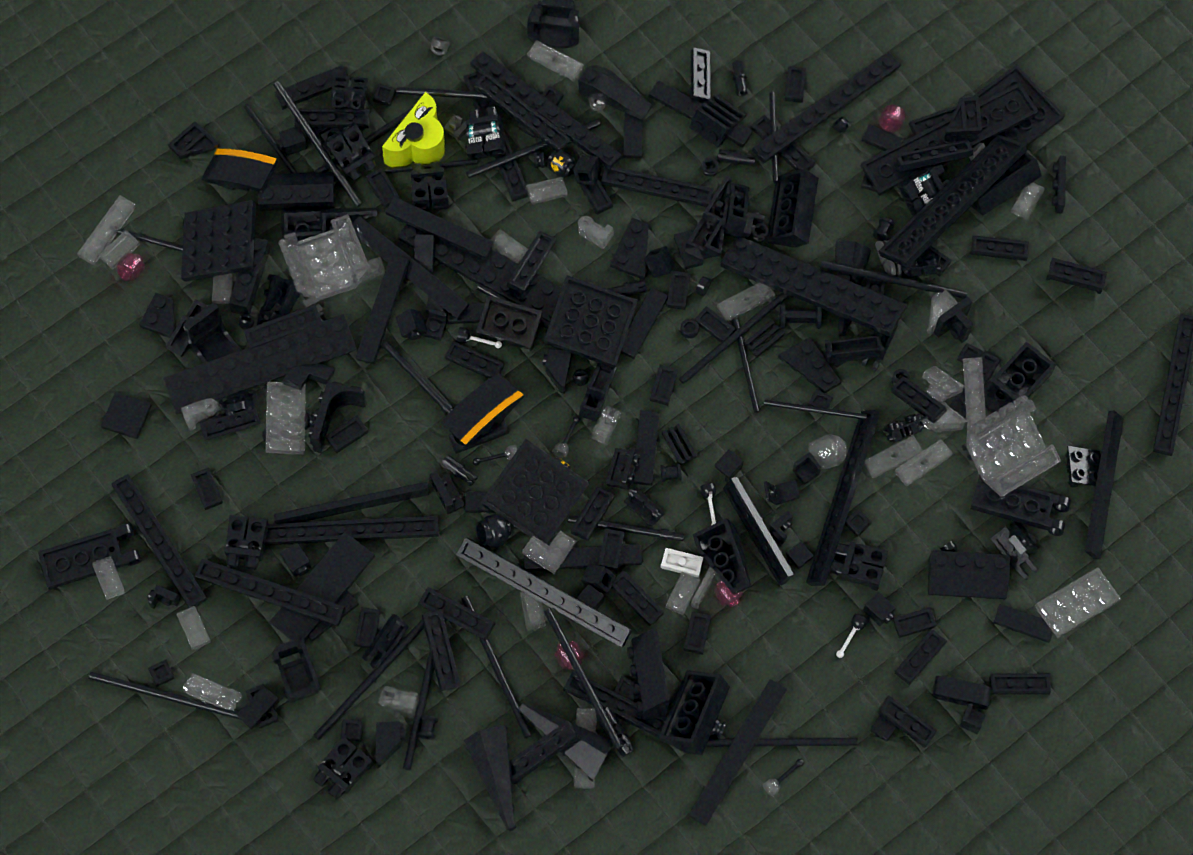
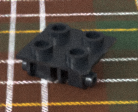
(911, 424)
(1082, 466)

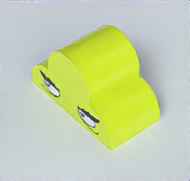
(431, 148)

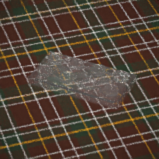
(285, 419)
(1077, 602)

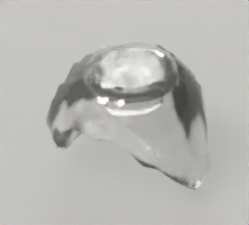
(828, 450)

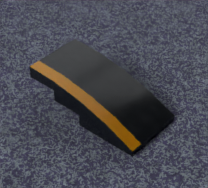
(240, 170)
(482, 409)

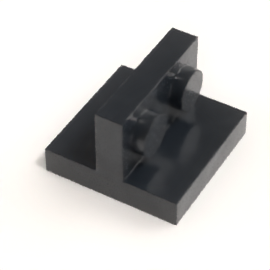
(956, 321)

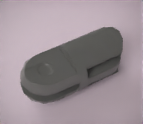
(890, 267)

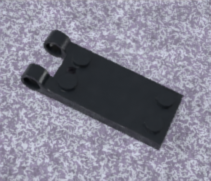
(1022, 506)
(74, 559)

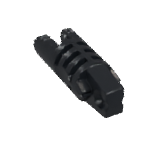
(627, 746)

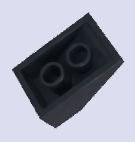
(1023, 372)

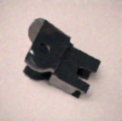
(555, 25)
(299, 674)

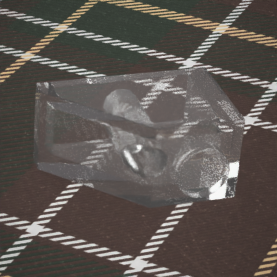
(940, 304)
(947, 422)

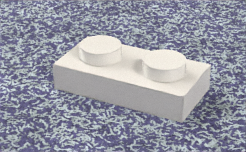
(682, 562)

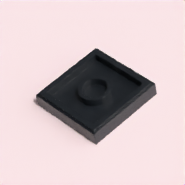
(126, 415)

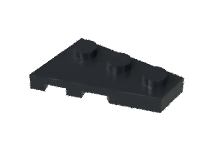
(632, 250)
(811, 364)

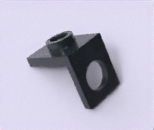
(782, 492)

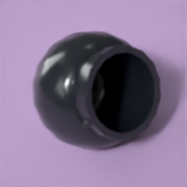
(493, 531)

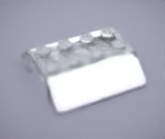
(327, 261)
(1009, 447)

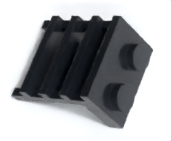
(716, 119)

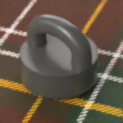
(439, 43)

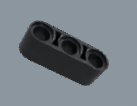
(961, 692)

